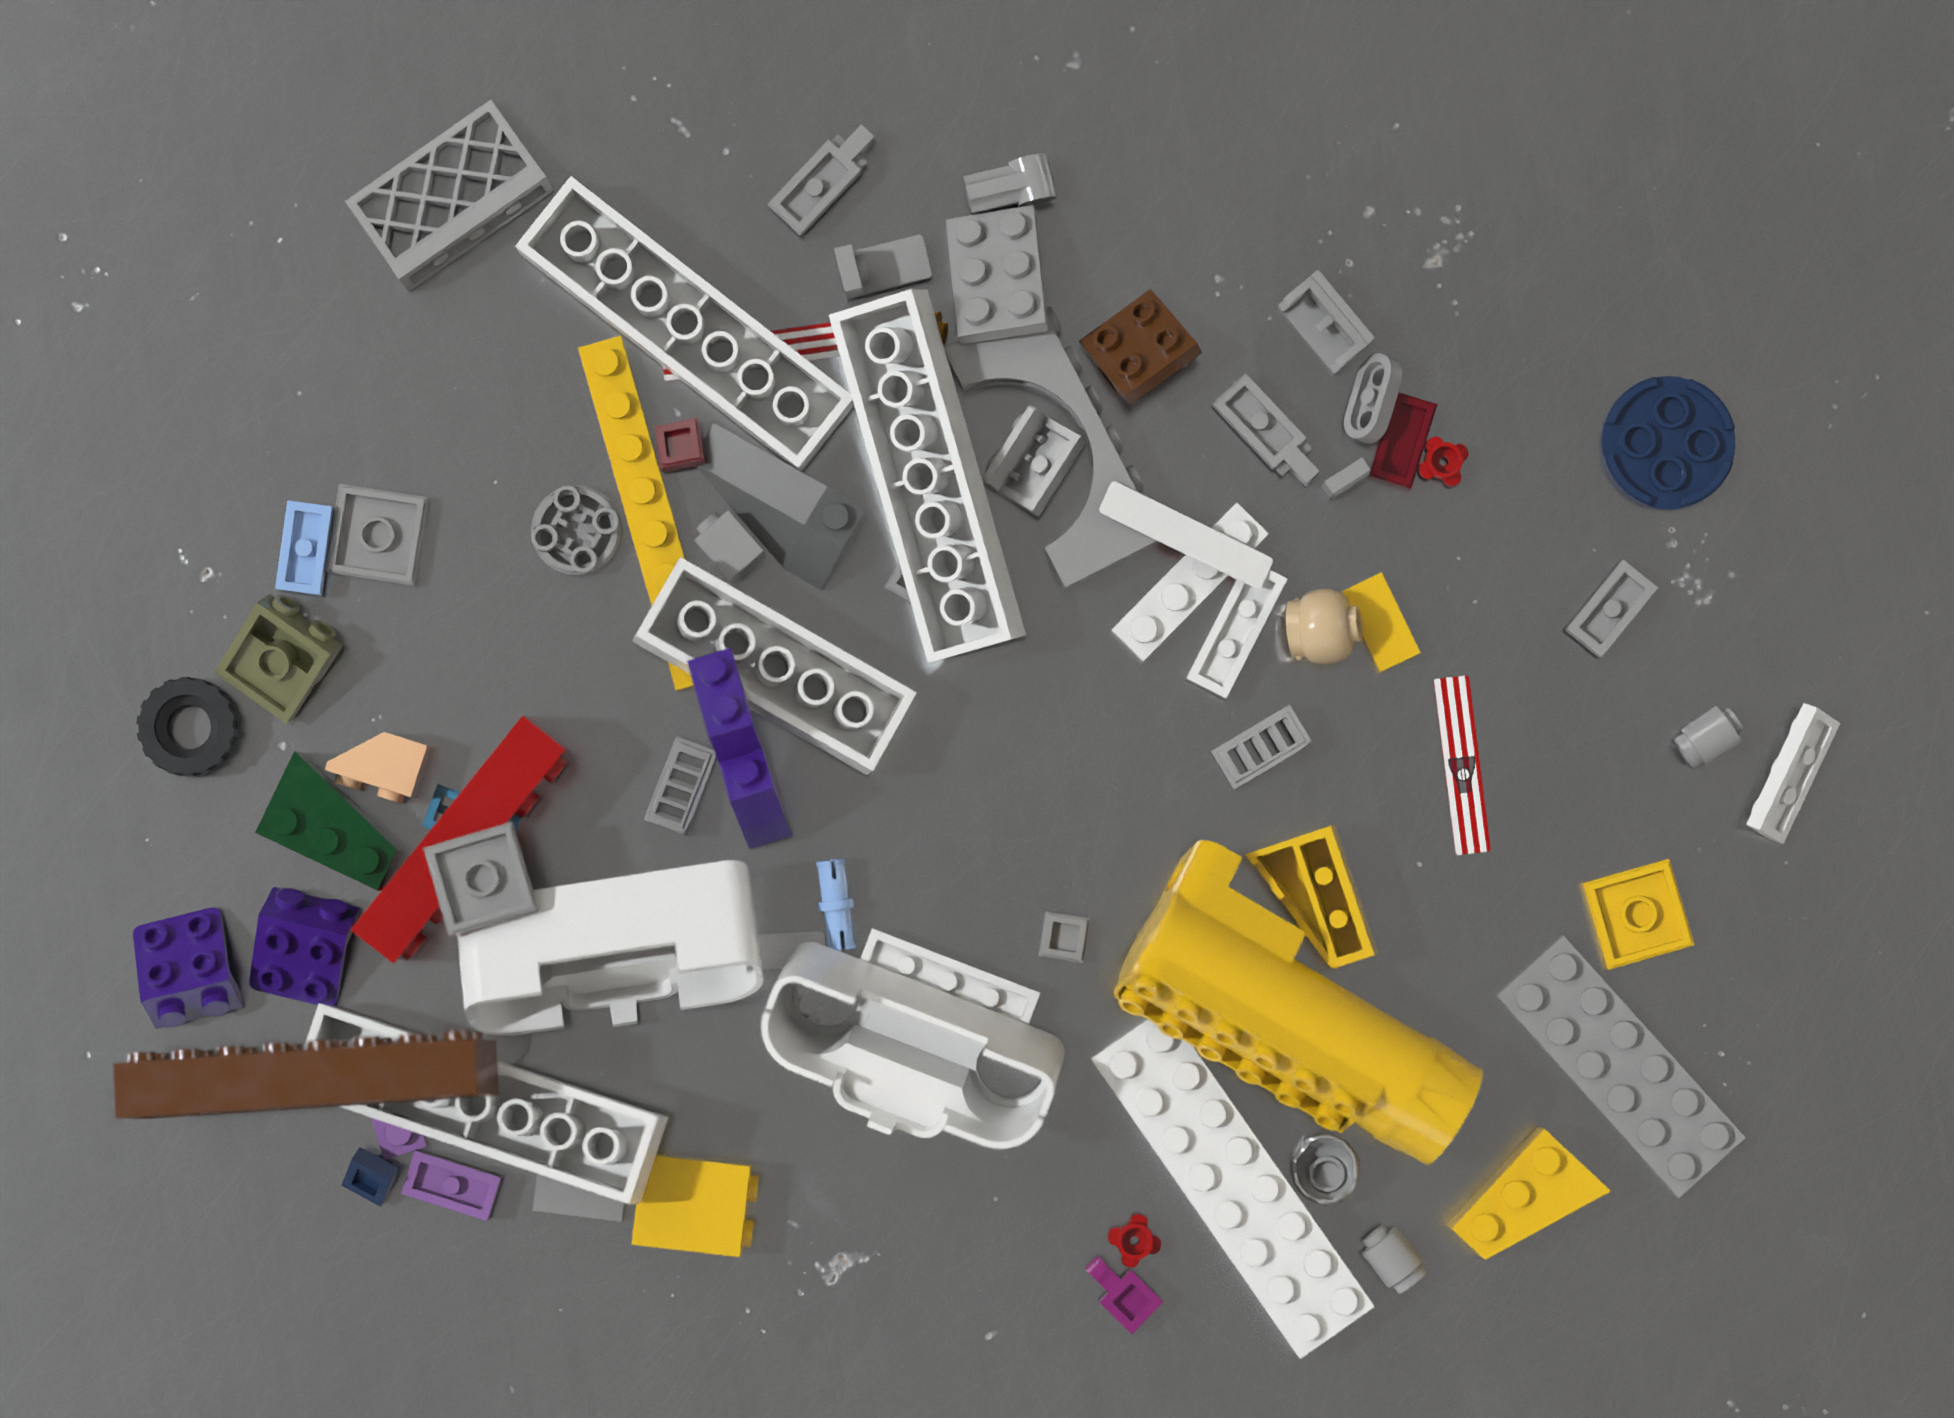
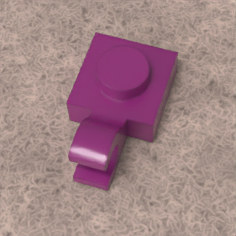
(1126, 1297)

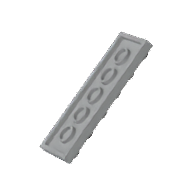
(1620, 1066)

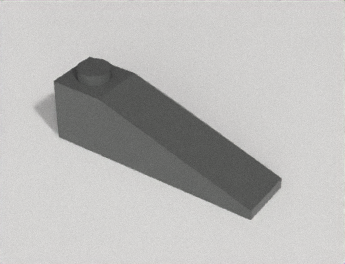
(787, 510)

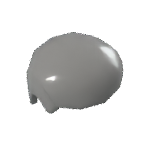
(1326, 1169)

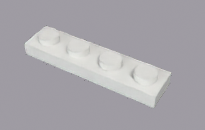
(1182, 590)
(950, 976)

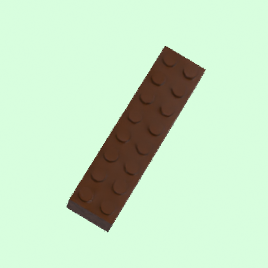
(303, 1079)

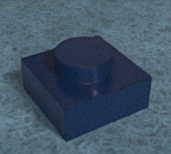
(370, 1176)

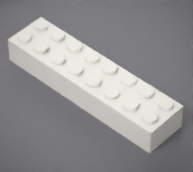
(685, 324)
(927, 474)
(529, 1125)
(1233, 1185)

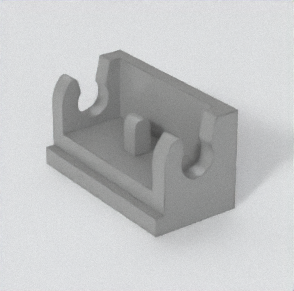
(1326, 322)

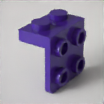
(301, 946)
(184, 968)

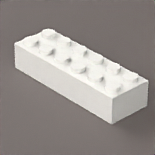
(782, 666)

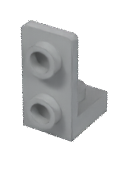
(883, 266)

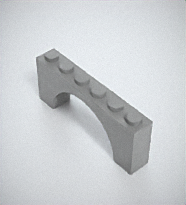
(1044, 365)

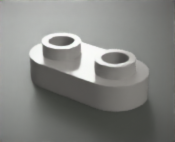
(1373, 398)

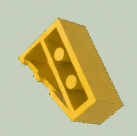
(1320, 894)
(1525, 1195)

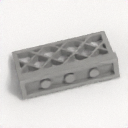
(471, 225)

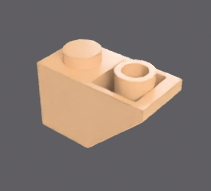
(385, 762)

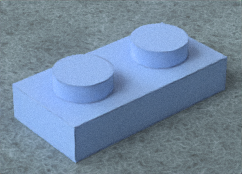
(304, 548)

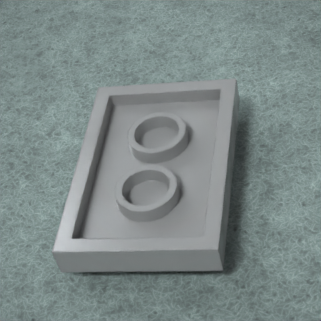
(996, 275)

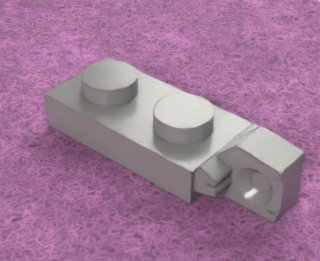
(822, 180)
(1266, 429)

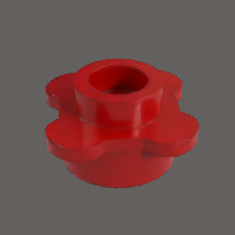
(1453, 453)
(1133, 1253)

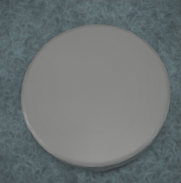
(576, 530)

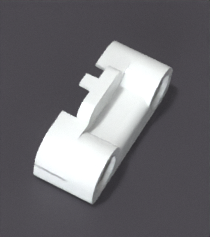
(615, 948)
(909, 1051)

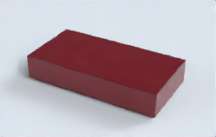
(1403, 442)

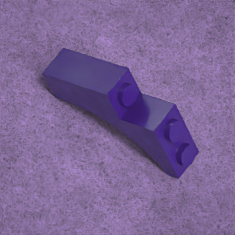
(738, 748)

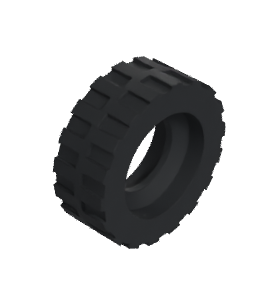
(164, 702)

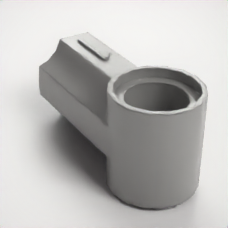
(1022, 183)

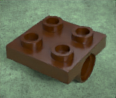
(1140, 347)

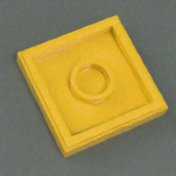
(1637, 914)

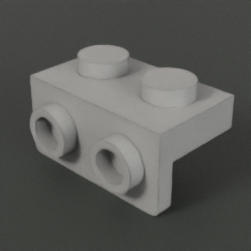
(1033, 460)

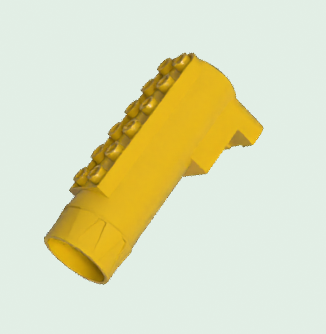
(1229, 985)

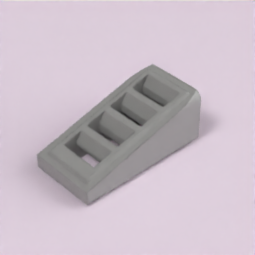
(1295, 729)
(668, 821)

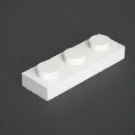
(1234, 634)
(1793, 773)

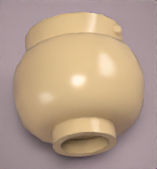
(1322, 626)

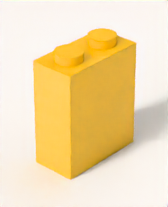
(696, 1206)

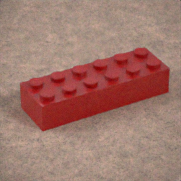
(490, 799)

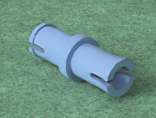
(836, 904)

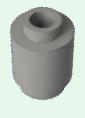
(1709, 737)
(1393, 1258)

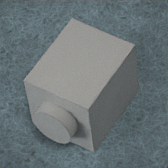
(728, 545)

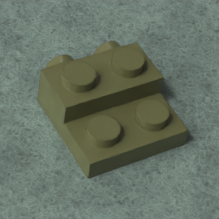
(279, 656)

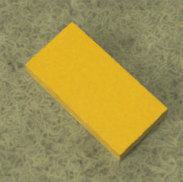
(1382, 623)

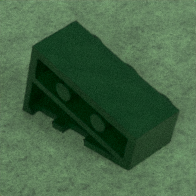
(326, 826)

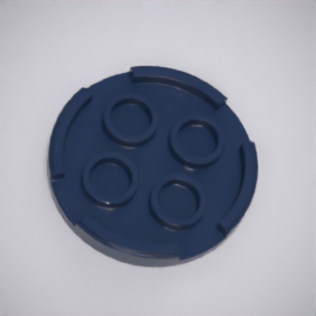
(1668, 442)

